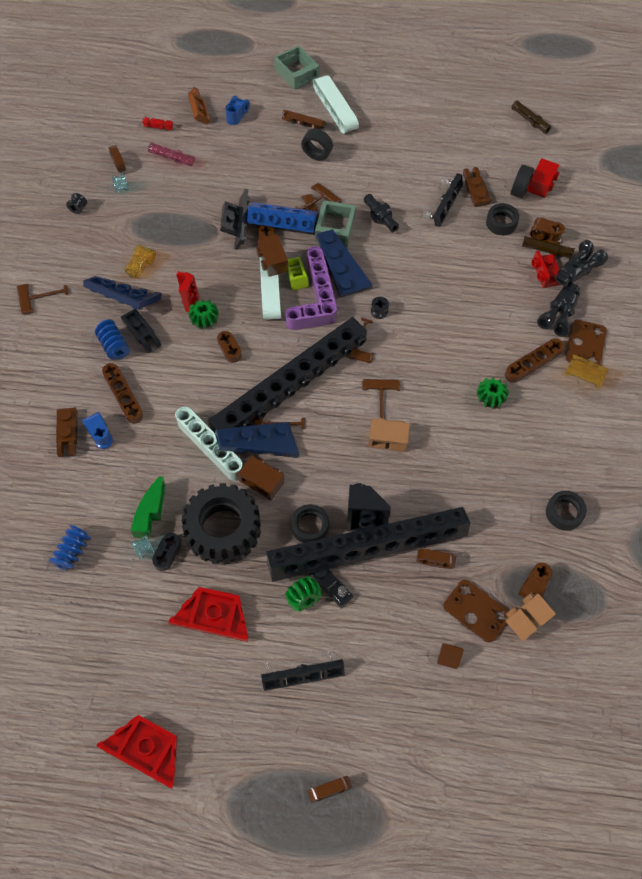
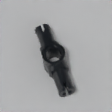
(381, 213)

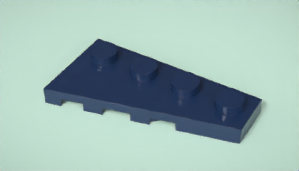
(342, 266)

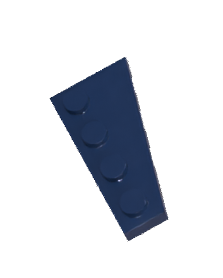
(121, 292)
(261, 439)

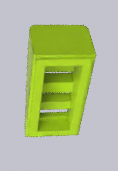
(297, 274)

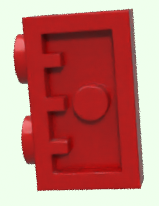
(546, 269)
(187, 289)

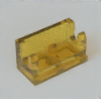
(586, 371)

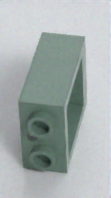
(300, 77)
(337, 209)

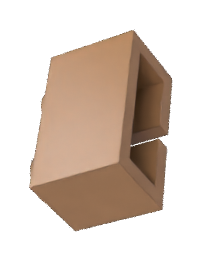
(390, 432)
(529, 615)

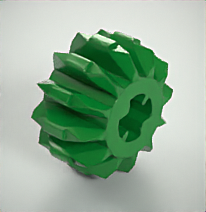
(203, 314)
(492, 392)
(303, 594)

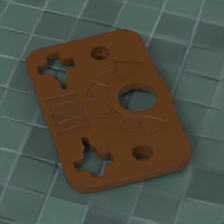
(590, 344)
(481, 606)

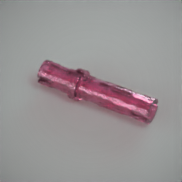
(177, 156)

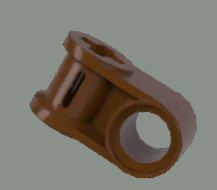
(546, 229)
(534, 582)

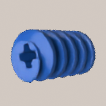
(111, 340)
(68, 550)

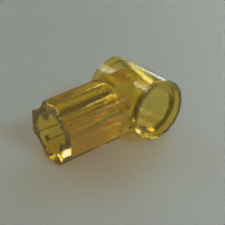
(141, 258)

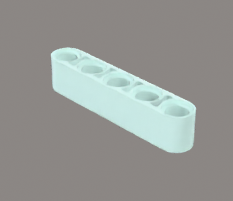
(335, 104)
(270, 295)
(204, 436)

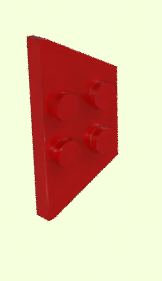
(213, 614)
(145, 749)

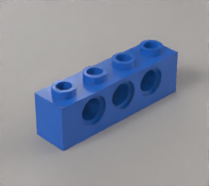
(282, 217)

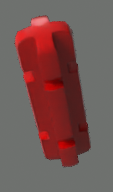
(157, 123)

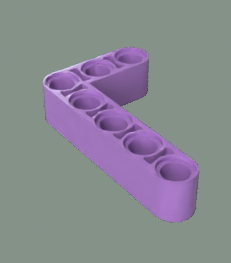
(325, 309)

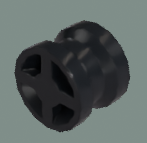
(76, 203)
(376, 311)

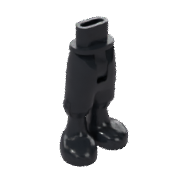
(575, 269)
(564, 302)

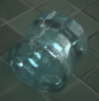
(119, 182)
(142, 547)

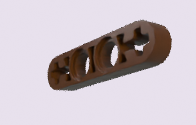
(534, 360)
(125, 391)

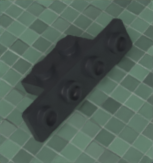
(234, 219)

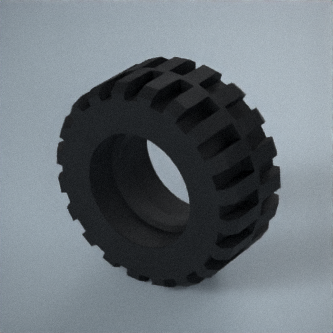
(215, 500)

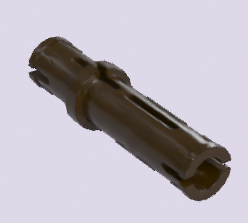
(535, 120)
(555, 249)

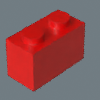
(543, 178)

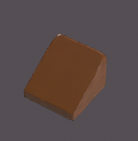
(450, 656)

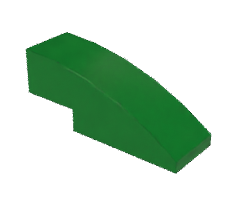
(149, 509)

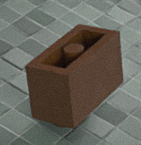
(272, 255)
(261, 477)

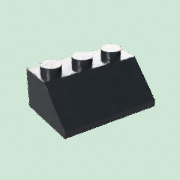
(365, 508)

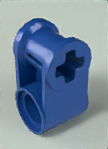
(236, 110)
(97, 429)

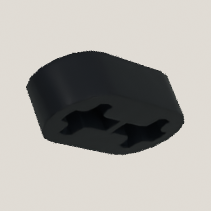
(162, 549)

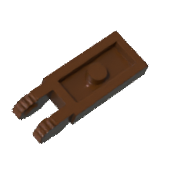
(476, 188)
(66, 430)

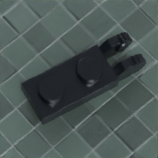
(140, 329)

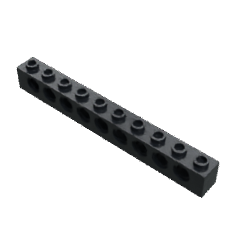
(292, 370)
(367, 544)

